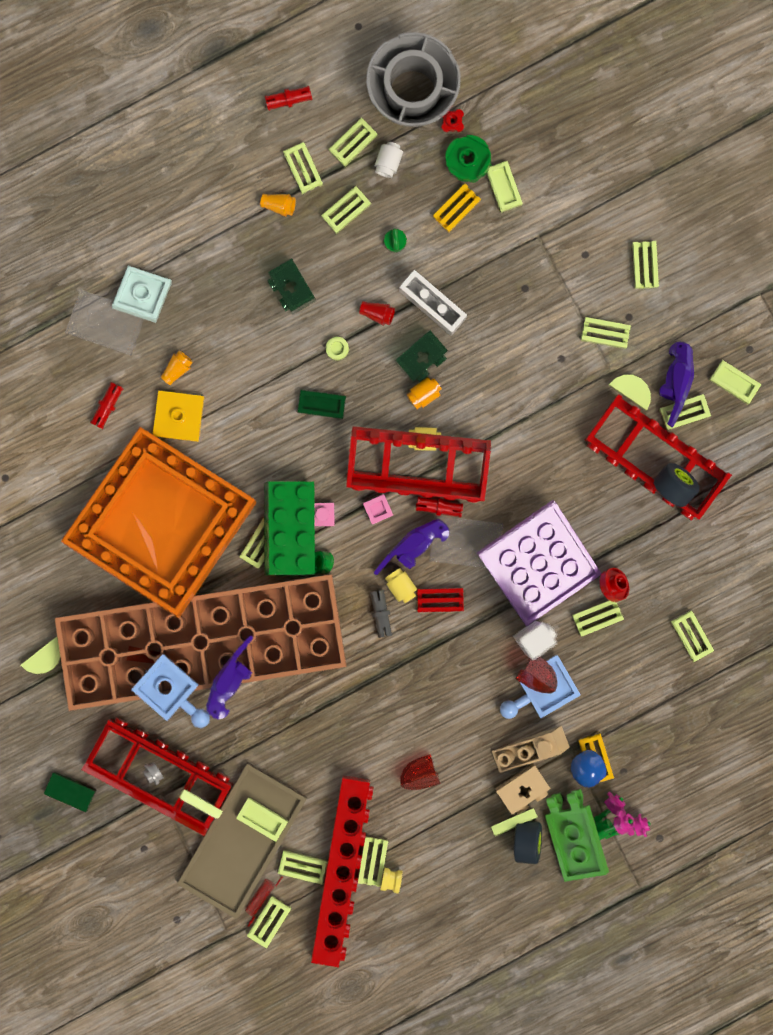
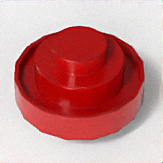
(614, 585)

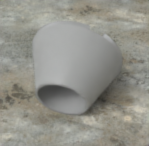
(419, 54)

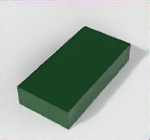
(321, 404)
(70, 792)

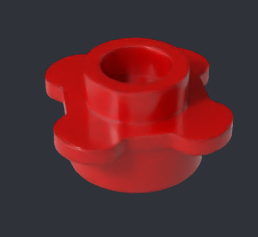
(457, 125)

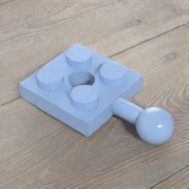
(182, 688)
(544, 702)

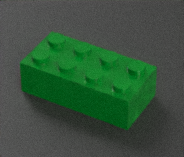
(289, 528)

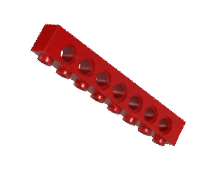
(332, 954)

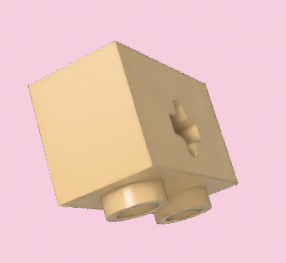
(527, 777)

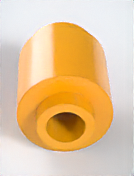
(424, 393)

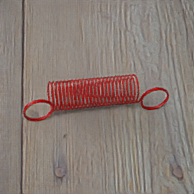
(256, 897)

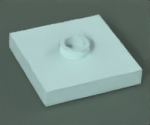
(141, 294)

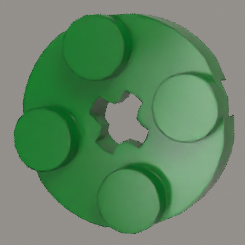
(464, 146)

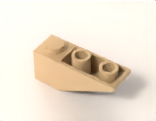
(531, 749)

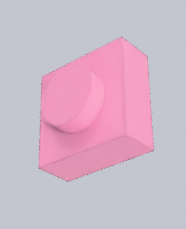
(378, 509)
(324, 514)

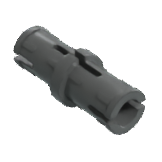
(381, 613)

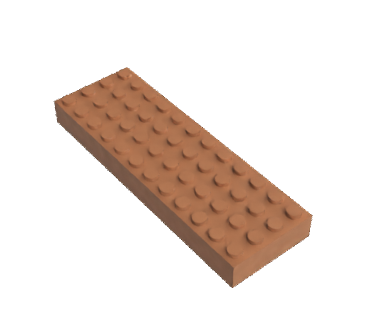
(290, 623)

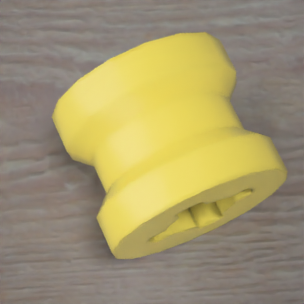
(391, 880)

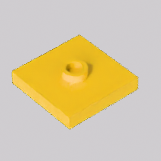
(178, 416)

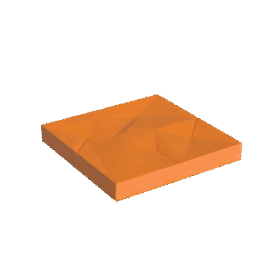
(159, 522)

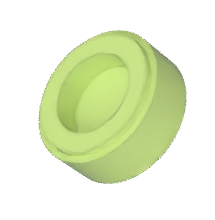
(337, 348)

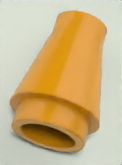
(279, 203)
(177, 366)

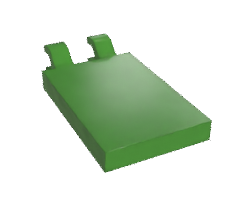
(575, 838)

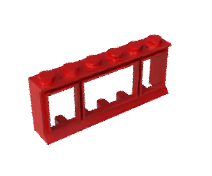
(669, 438)
(413, 485)
(159, 748)

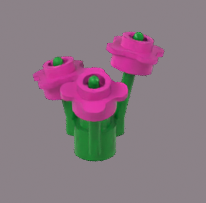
(623, 823)

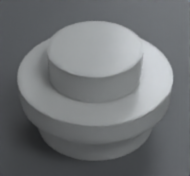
(152, 773)

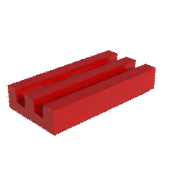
(420, 600)

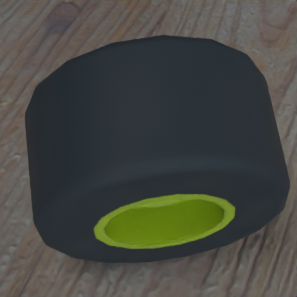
(676, 485)
(528, 842)

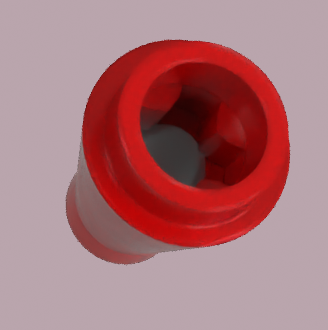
(378, 312)

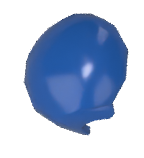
(588, 768)

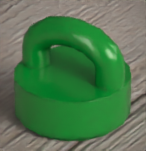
(395, 240)
(323, 562)

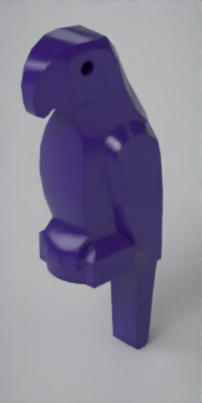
(678, 378)
(416, 543)
(227, 684)

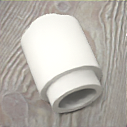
(388, 159)

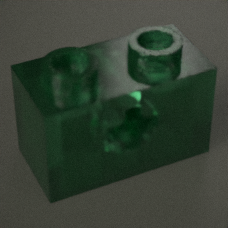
(302, 294)
(429, 345)

